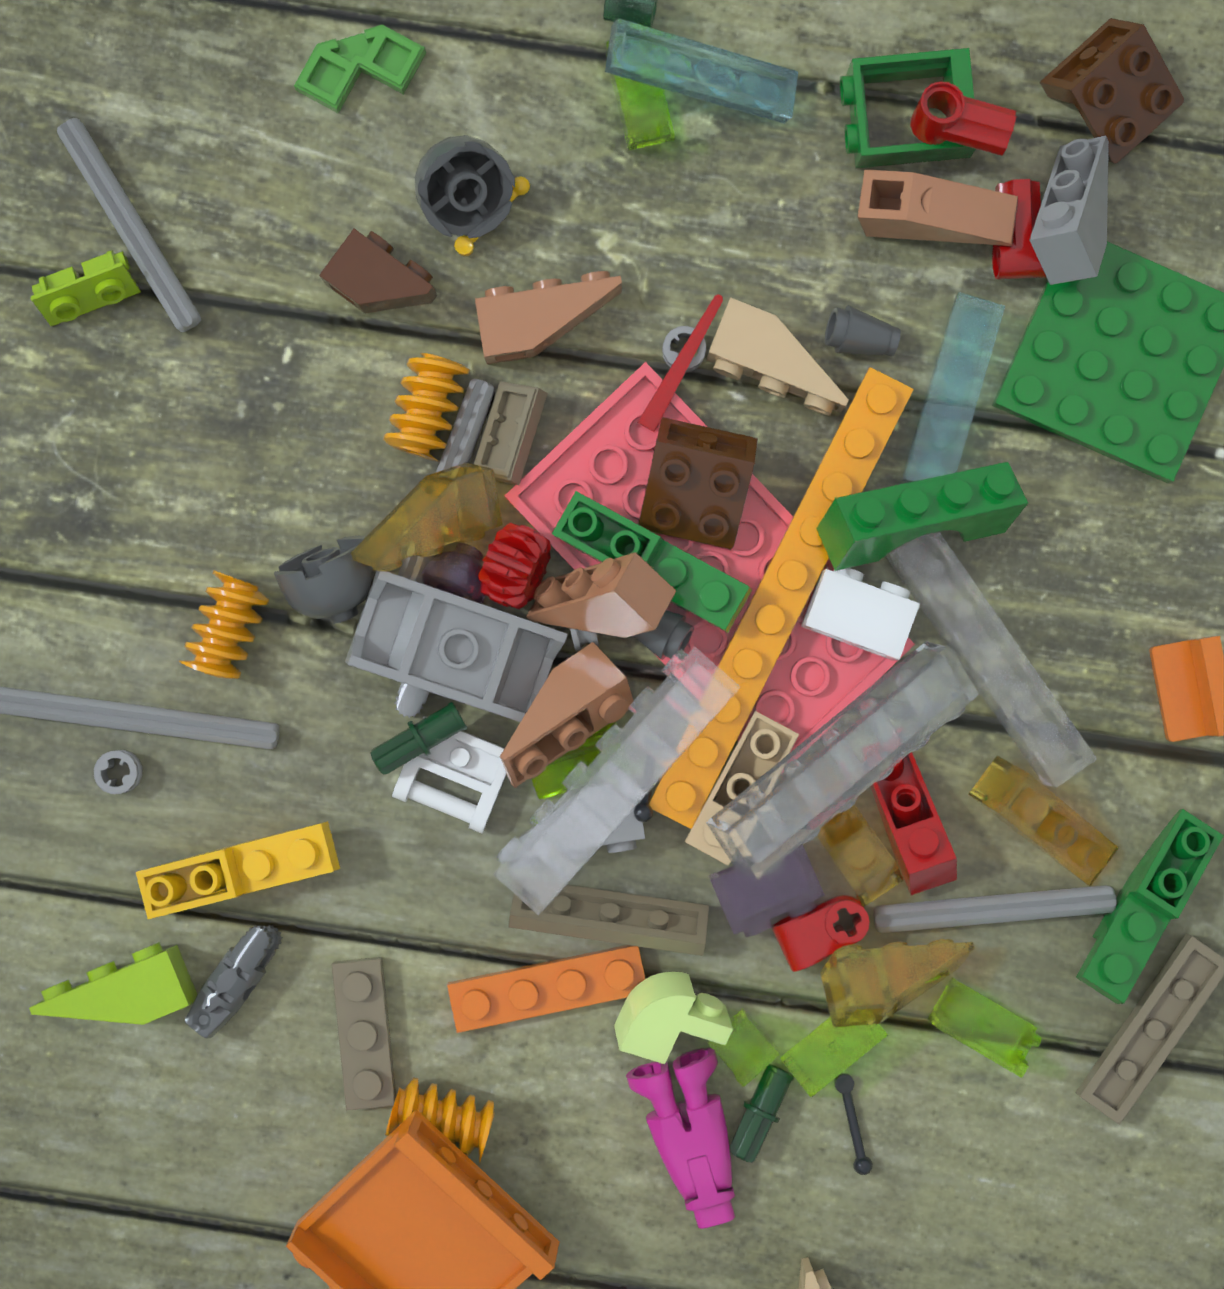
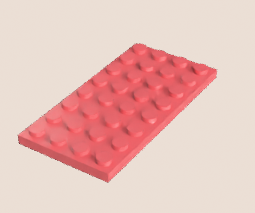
(611, 463)

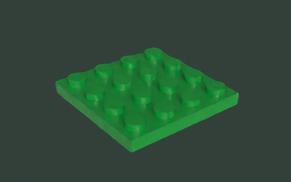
(1121, 362)

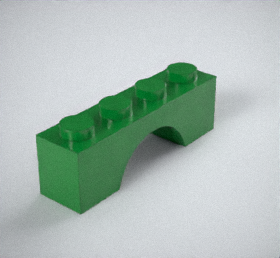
(877, 521)

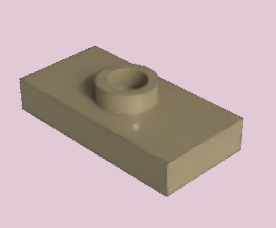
(510, 430)

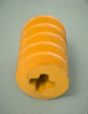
(425, 405)
(225, 627)
(456, 1122)

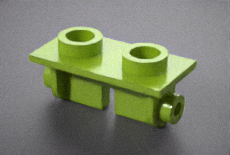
(65, 297)

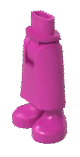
(690, 1133)

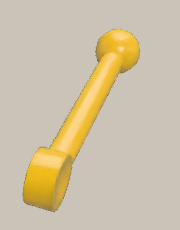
(465, 245)

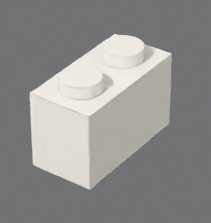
(861, 613)

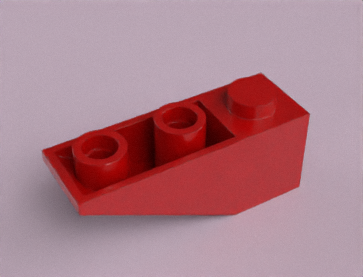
(914, 828)

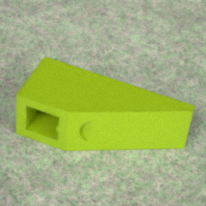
(130, 995)

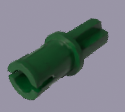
(418, 739)
(760, 1113)

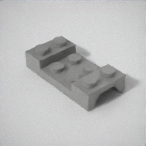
(453, 646)

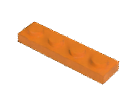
(545, 987)

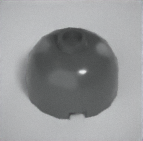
(464, 186)
(326, 581)

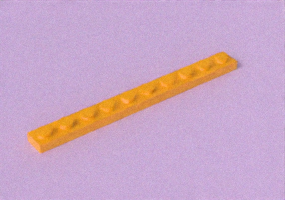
(783, 592)

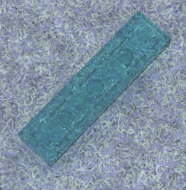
(701, 71)
(954, 388)

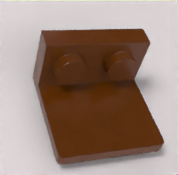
(1117, 85)
(698, 483)

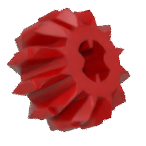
(514, 565)

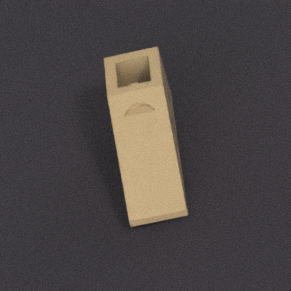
(765, 350)
(757, 751)

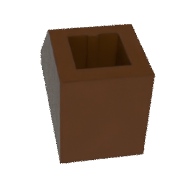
(374, 279)

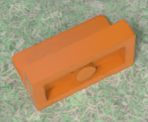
(1190, 687)

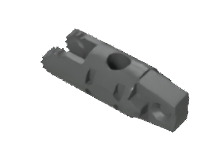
(233, 980)

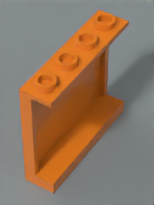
(421, 1220)

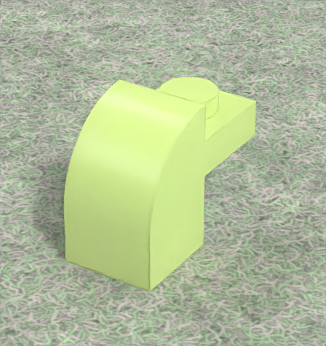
(663, 1008)

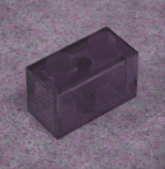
(753, 902)

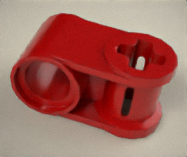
(813, 937)

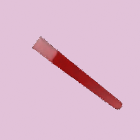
(667, 388)

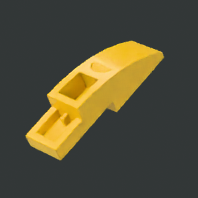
(237, 870)

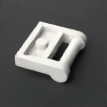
(464, 761)

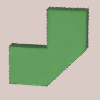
(338, 63)

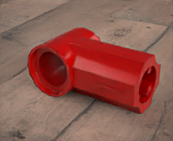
(966, 120)
(1019, 259)

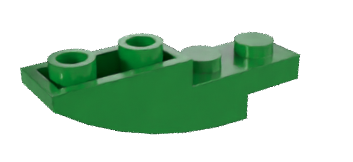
(698, 585)
(1146, 905)

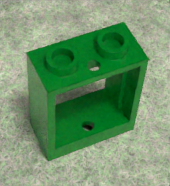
(950, 64)

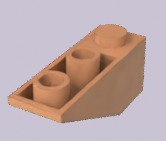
(934, 209)
(531, 320)
(608, 598)
(570, 707)

